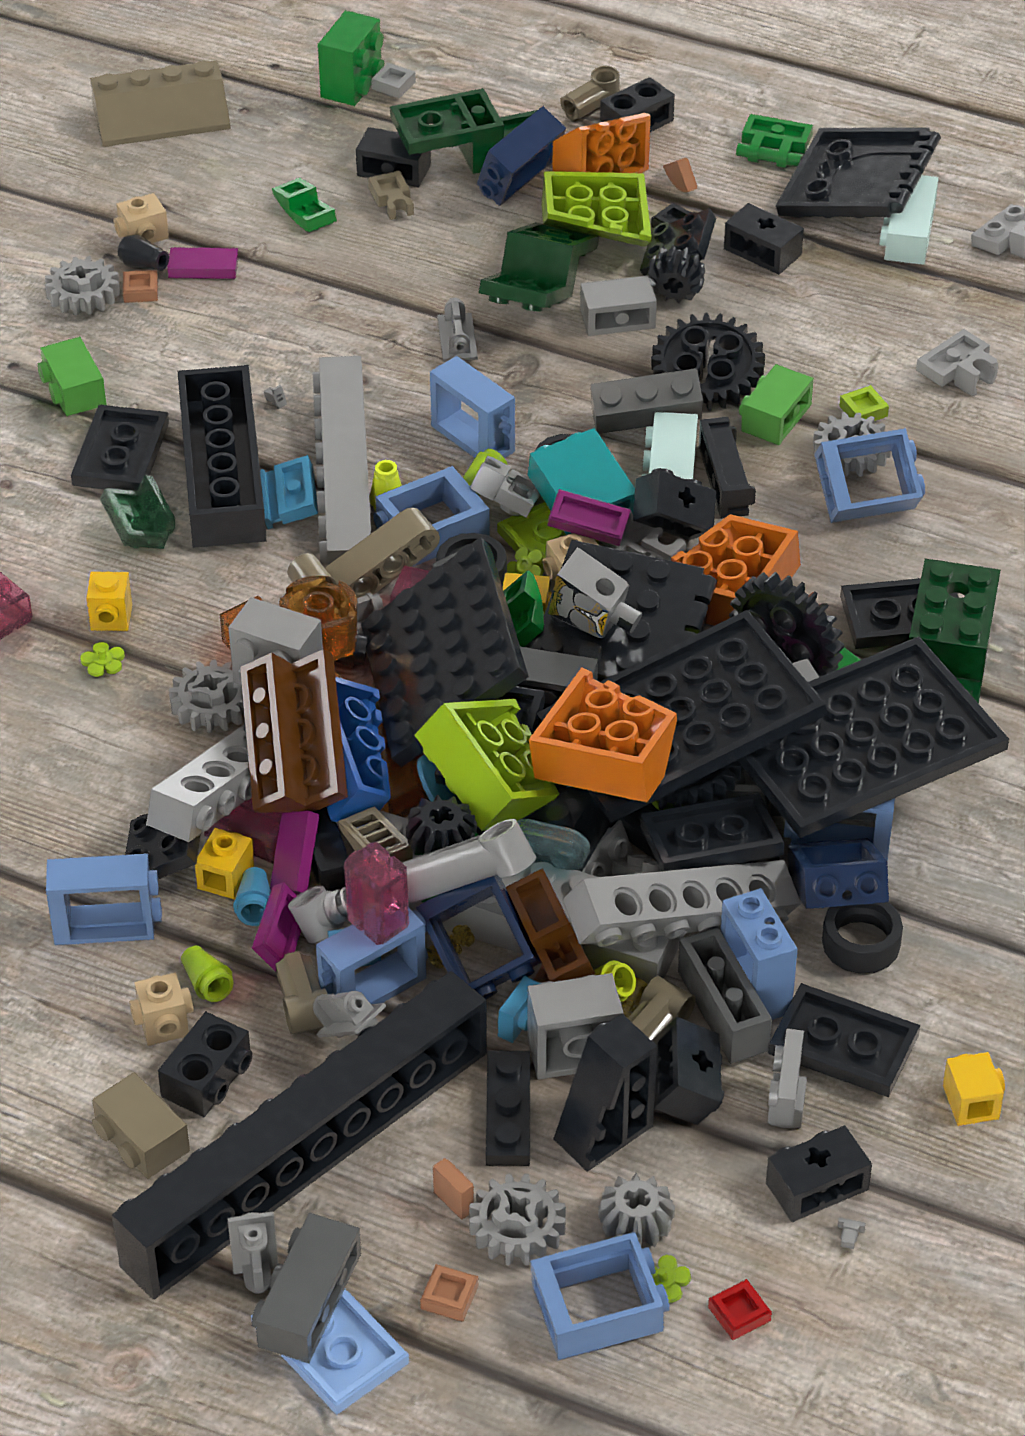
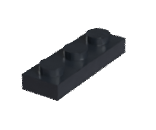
(508, 1108)

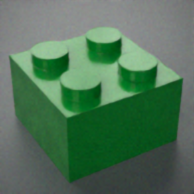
(350, 57)

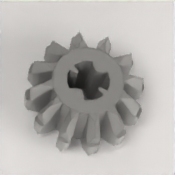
(636, 1208)

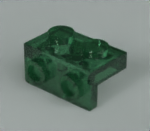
(141, 515)

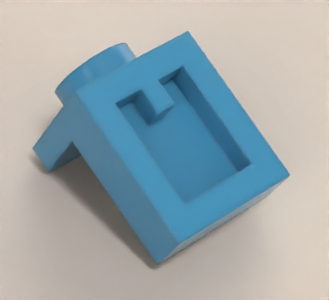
(514, 1011)

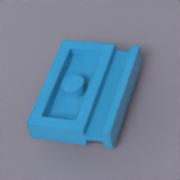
(289, 491)

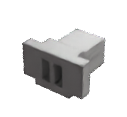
(276, 396)
(850, 1231)

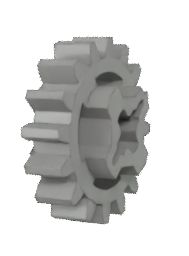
(82, 285)
(852, 427)
(207, 697)
(517, 1219)

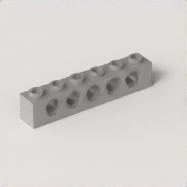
(202, 789)
(671, 901)

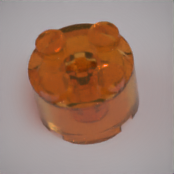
(332, 605)

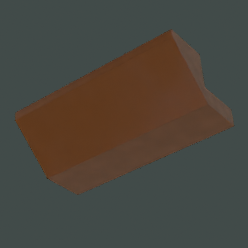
(293, 733)

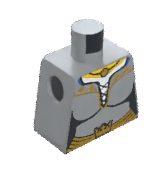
(591, 597)

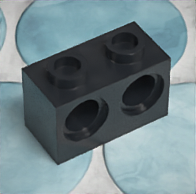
(642, 97)
(205, 1064)

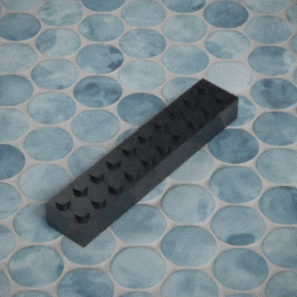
(300, 1133)

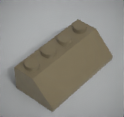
(160, 103)

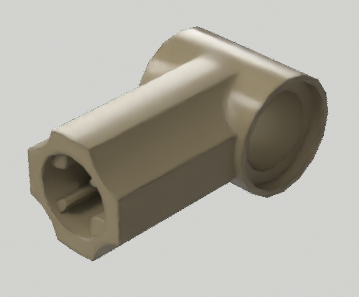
(587, 97)
(299, 989)
(660, 1005)

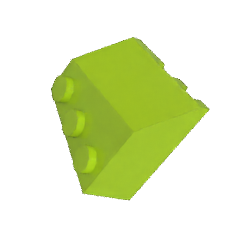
(598, 204)
(486, 759)

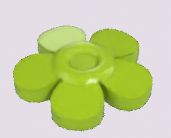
(526, 561)
(103, 659)
(671, 1277)

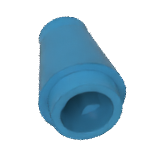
(252, 896)

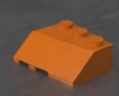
(605, 147)
(736, 552)
(603, 740)

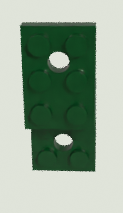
(457, 120)
(538, 266)
(957, 627)

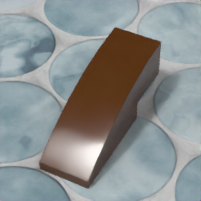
(549, 928)

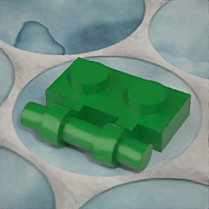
(774, 133)

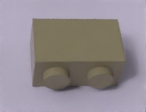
(140, 1126)

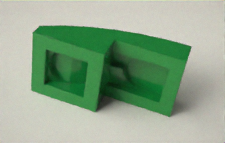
(302, 204)
(525, 608)

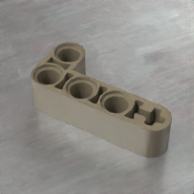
(377, 557)

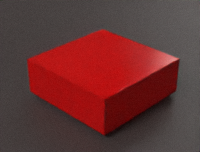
(739, 1309)

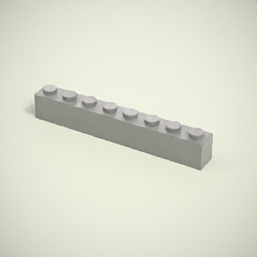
(342, 455)

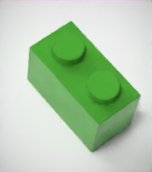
(72, 376)
(776, 404)

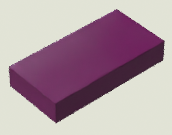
(203, 263)
(589, 517)
(295, 850)
(278, 928)

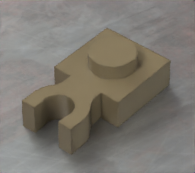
(392, 192)

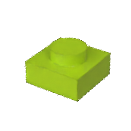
(866, 402)

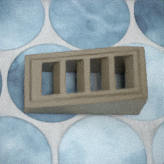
(391, 835)

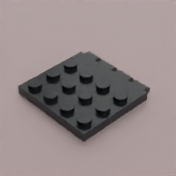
(858, 172)
(667, 594)

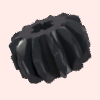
(676, 274)
(439, 825)

